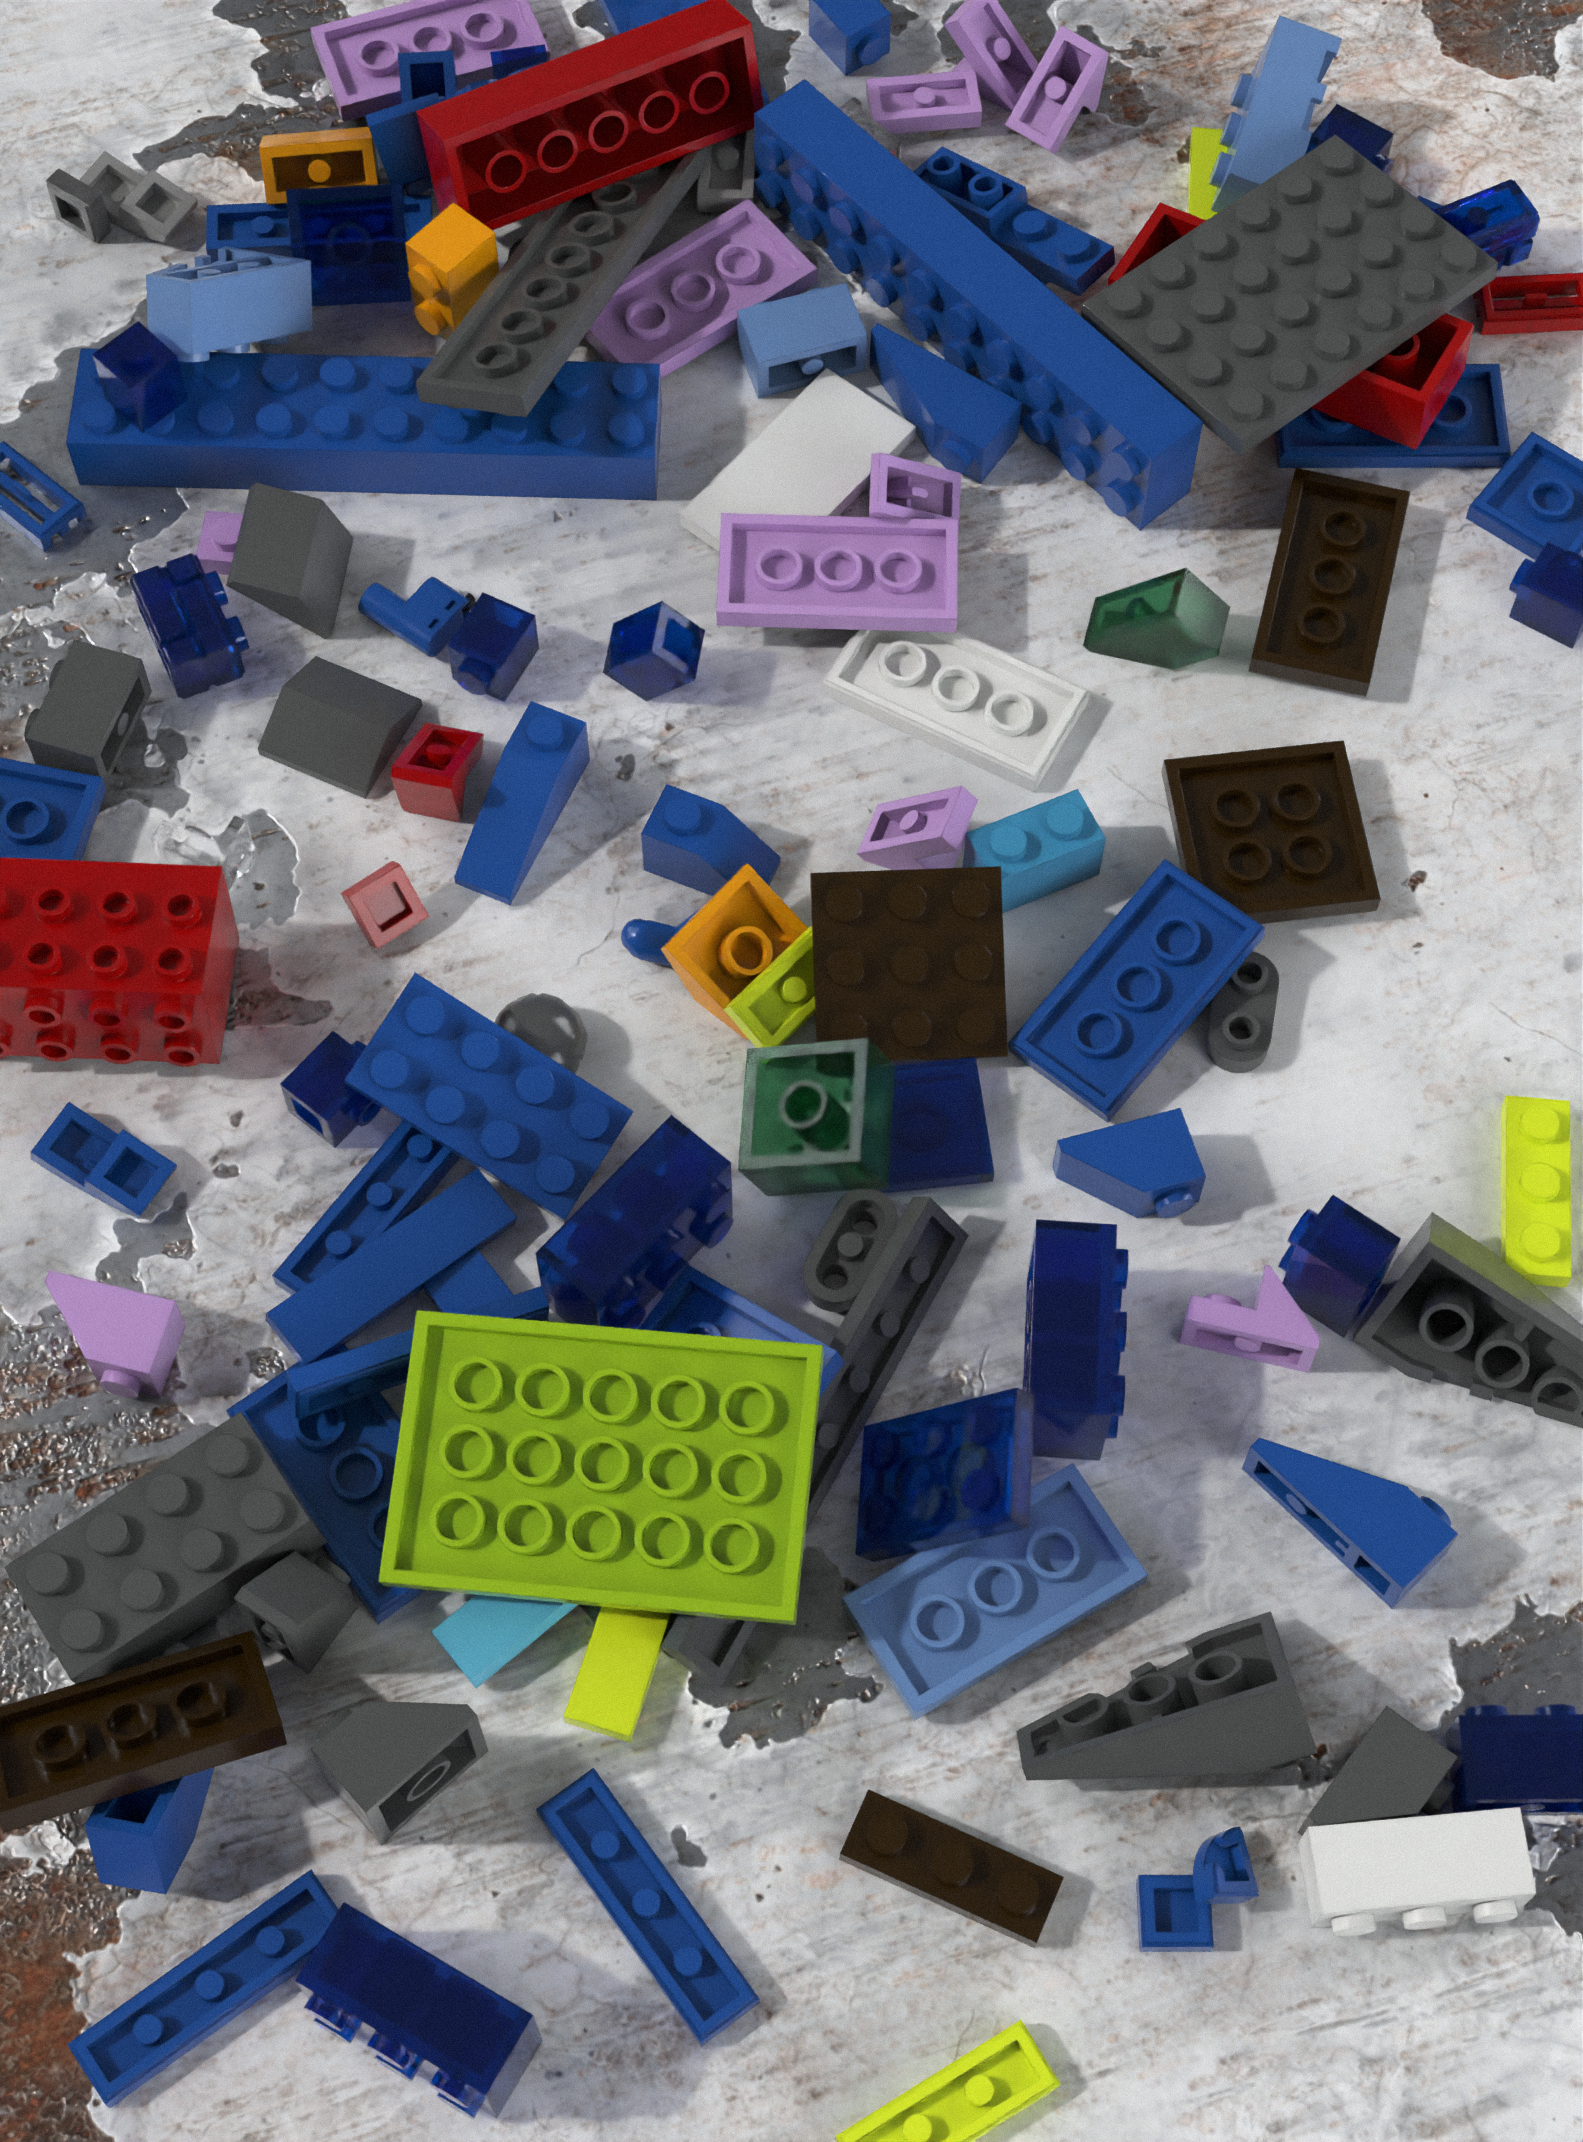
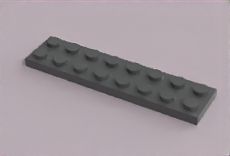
(553, 292)

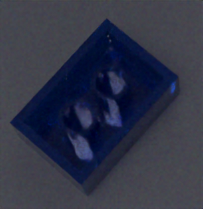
(638, 1230)
(1074, 1337)
(418, 2013)

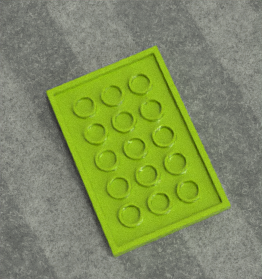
(604, 1467)

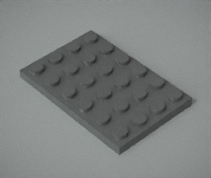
(1289, 293)

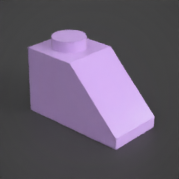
(121, 1332)

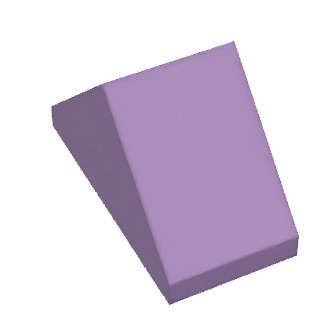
(912, 489)

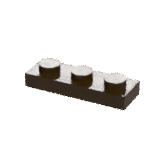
(951, 1868)

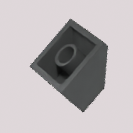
(396, 1758)

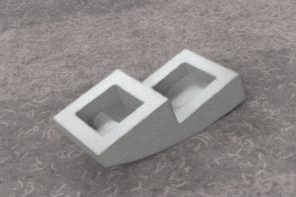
(137, 203)

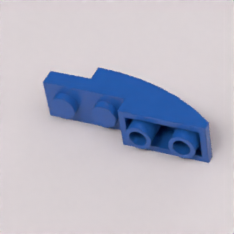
(1030, 236)

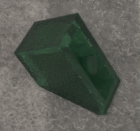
(1159, 622)

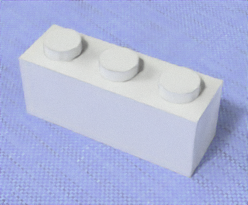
(1416, 1870)

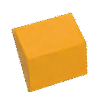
(732, 941)

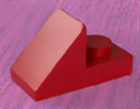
(434, 771)

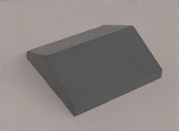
(291, 557)
(337, 725)

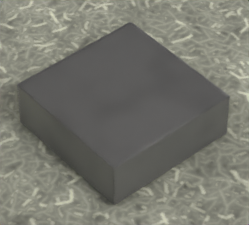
(78, 205)

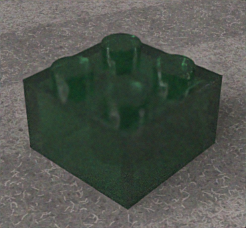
(817, 1117)

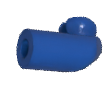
(647, 938)

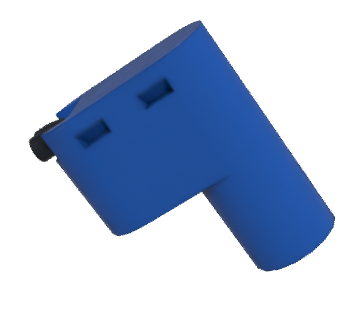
(425, 619)

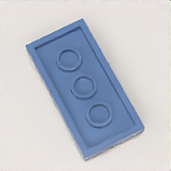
(991, 1600)

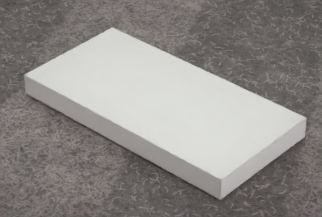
(805, 460)
(960, 698)

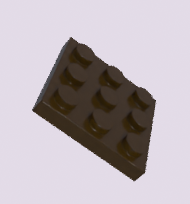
(1273, 830)
(911, 961)

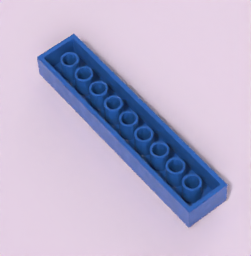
(975, 304)
(364, 430)

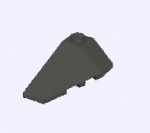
(1475, 1323)
(1208, 1713)

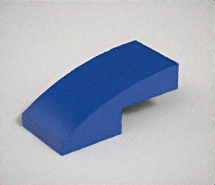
(101, 1162)

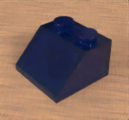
(353, 242)

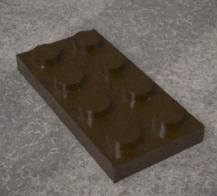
(1330, 582)
(135, 1730)

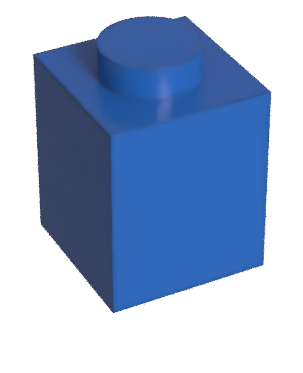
(850, 31)

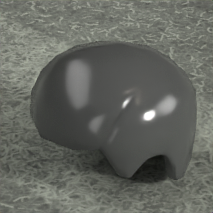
(547, 1026)

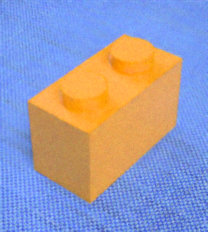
(317, 160)
(450, 268)

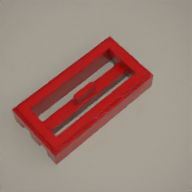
(1535, 311)

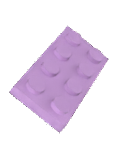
(363, 50)
(692, 290)
(838, 572)

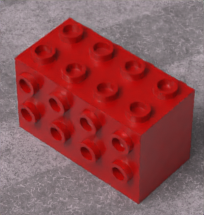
(115, 961)

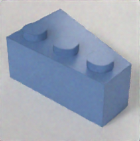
(1272, 109)
(229, 302)

